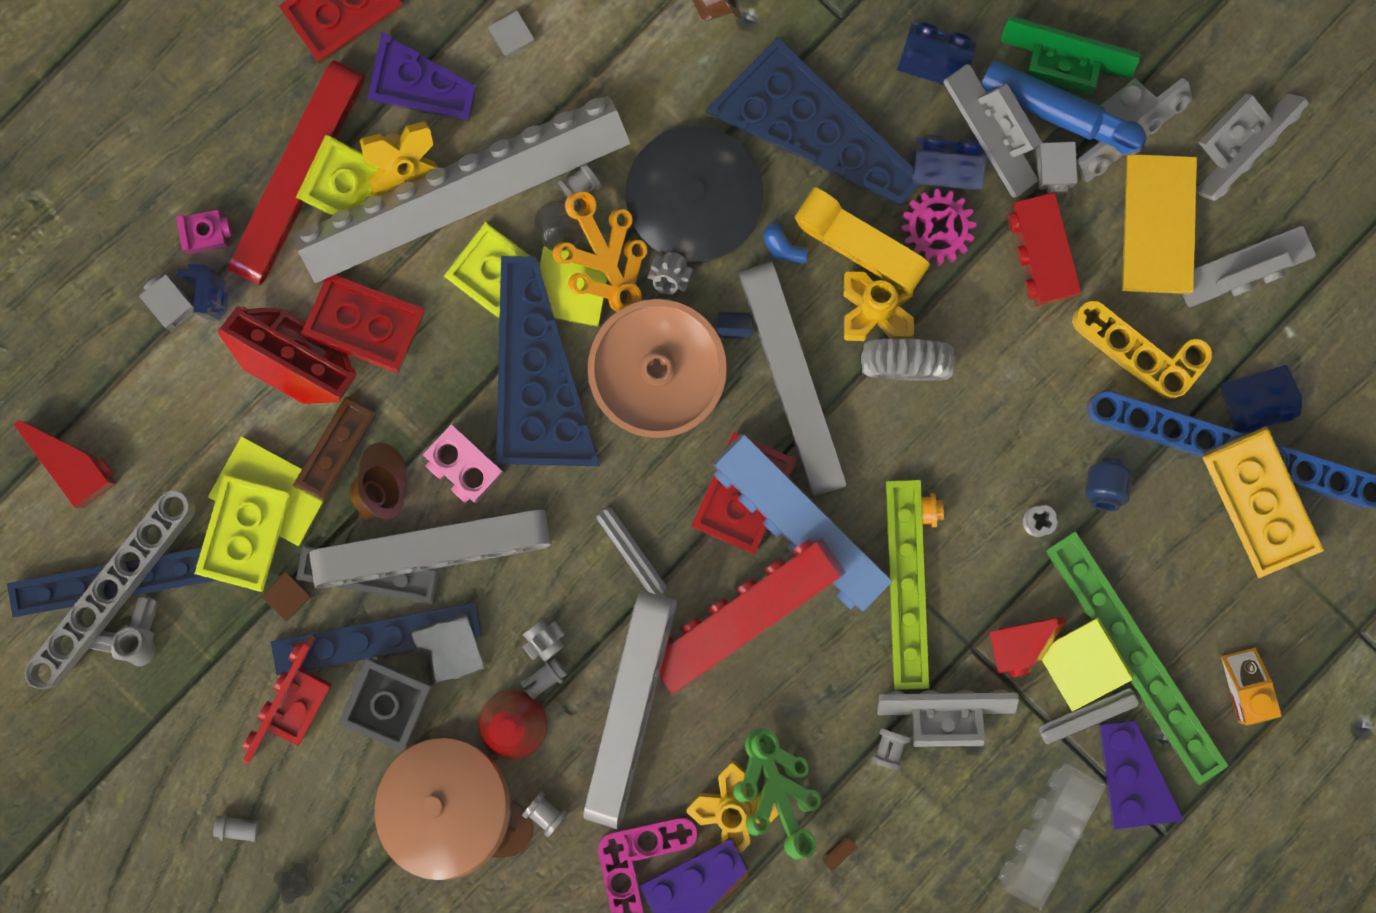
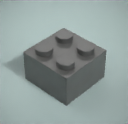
(386, 704)

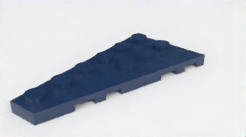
(801, 114)
(537, 397)

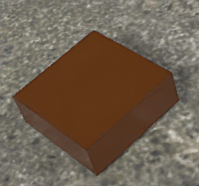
(286, 596)
(839, 852)

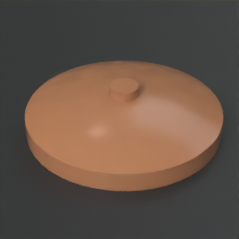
(657, 368)
(442, 809)

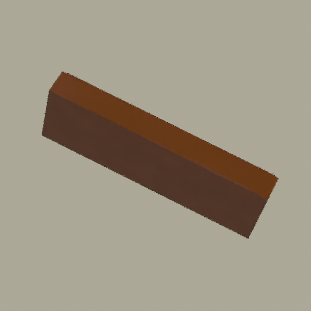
(334, 449)

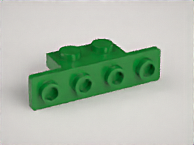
(1067, 57)

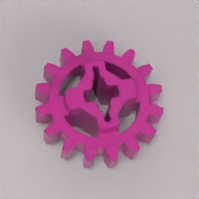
(926, 215)

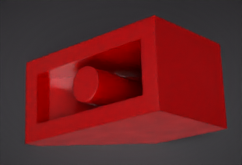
(1024, 645)

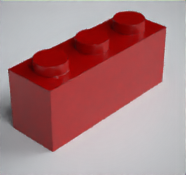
(1043, 250)

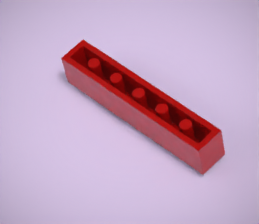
(750, 613)

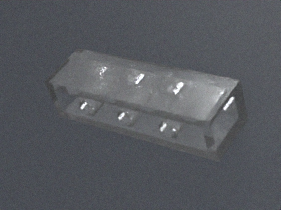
(1051, 836)

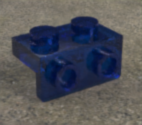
(934, 53)
(949, 162)
(209, 292)
(1262, 399)

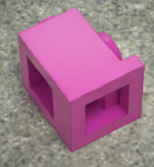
(195, 243)

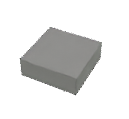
(511, 34)

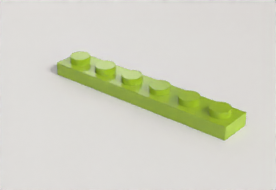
(907, 585)

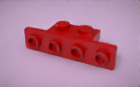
(294, 706)

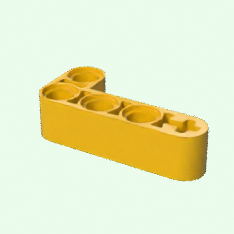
(860, 242)
(1135, 344)

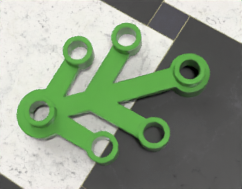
(776, 790)

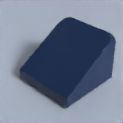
(734, 325)

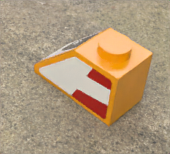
(1250, 687)

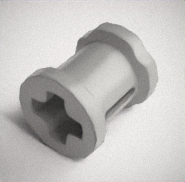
(581, 181)
(1029, 523)
(896, 751)
(544, 814)

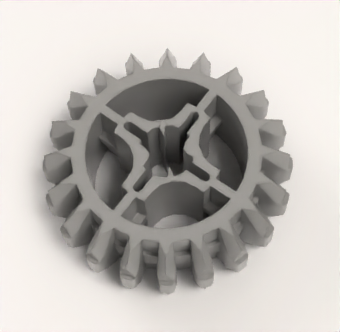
(908, 359)

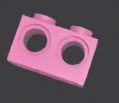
(468, 458)

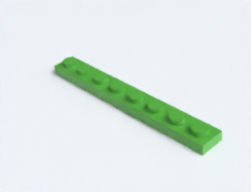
(1149, 674)

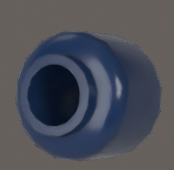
(1109, 484)

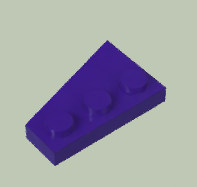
(415, 83)
(1133, 779)
(697, 881)

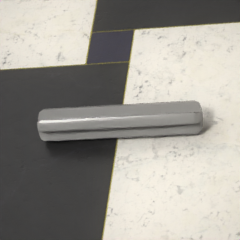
(631, 552)
(1088, 716)

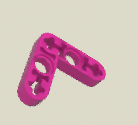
(633, 852)

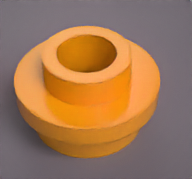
(932, 510)

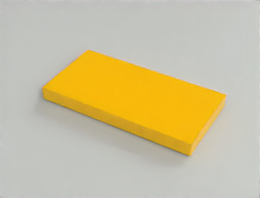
(1159, 224)
(1262, 502)

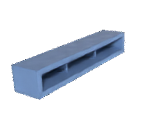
(797, 518)

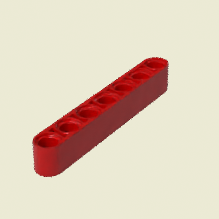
(279, 204)

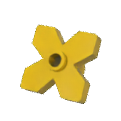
(398, 157)
(877, 306)
(717, 808)

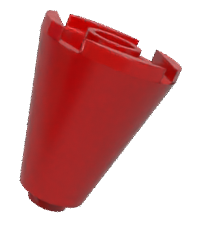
(512, 725)

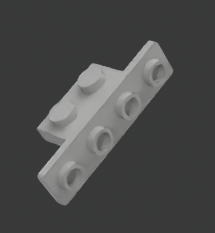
(1139, 105)
(998, 126)
(1242, 137)
(1240, 269)
(947, 717)

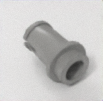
(544, 678)
(235, 828)

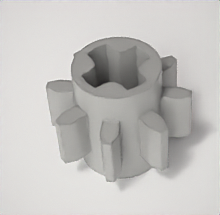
(670, 273)
(543, 640)

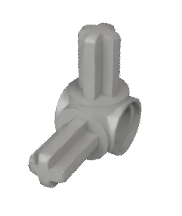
(139, 630)

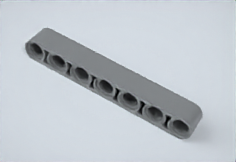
(792, 379)
(430, 549)
(94, 596)
(629, 709)

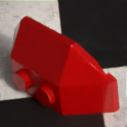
(273, 350)

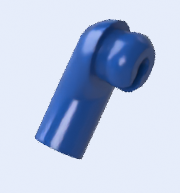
(780, 246)

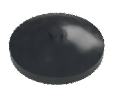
(694, 194)

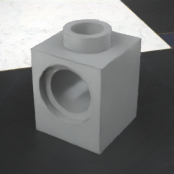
(1056, 167)
(167, 301)

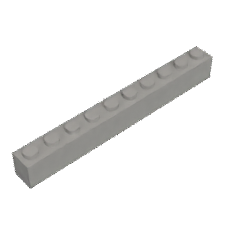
(461, 188)

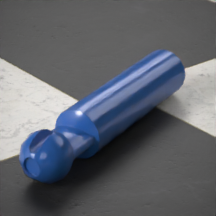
(1066, 109)

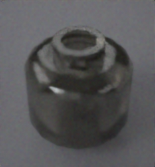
(556, 226)

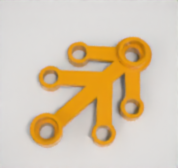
(605, 256)

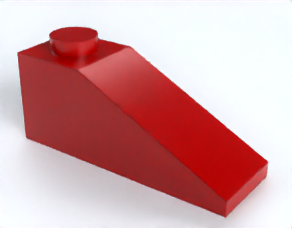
(73, 469)

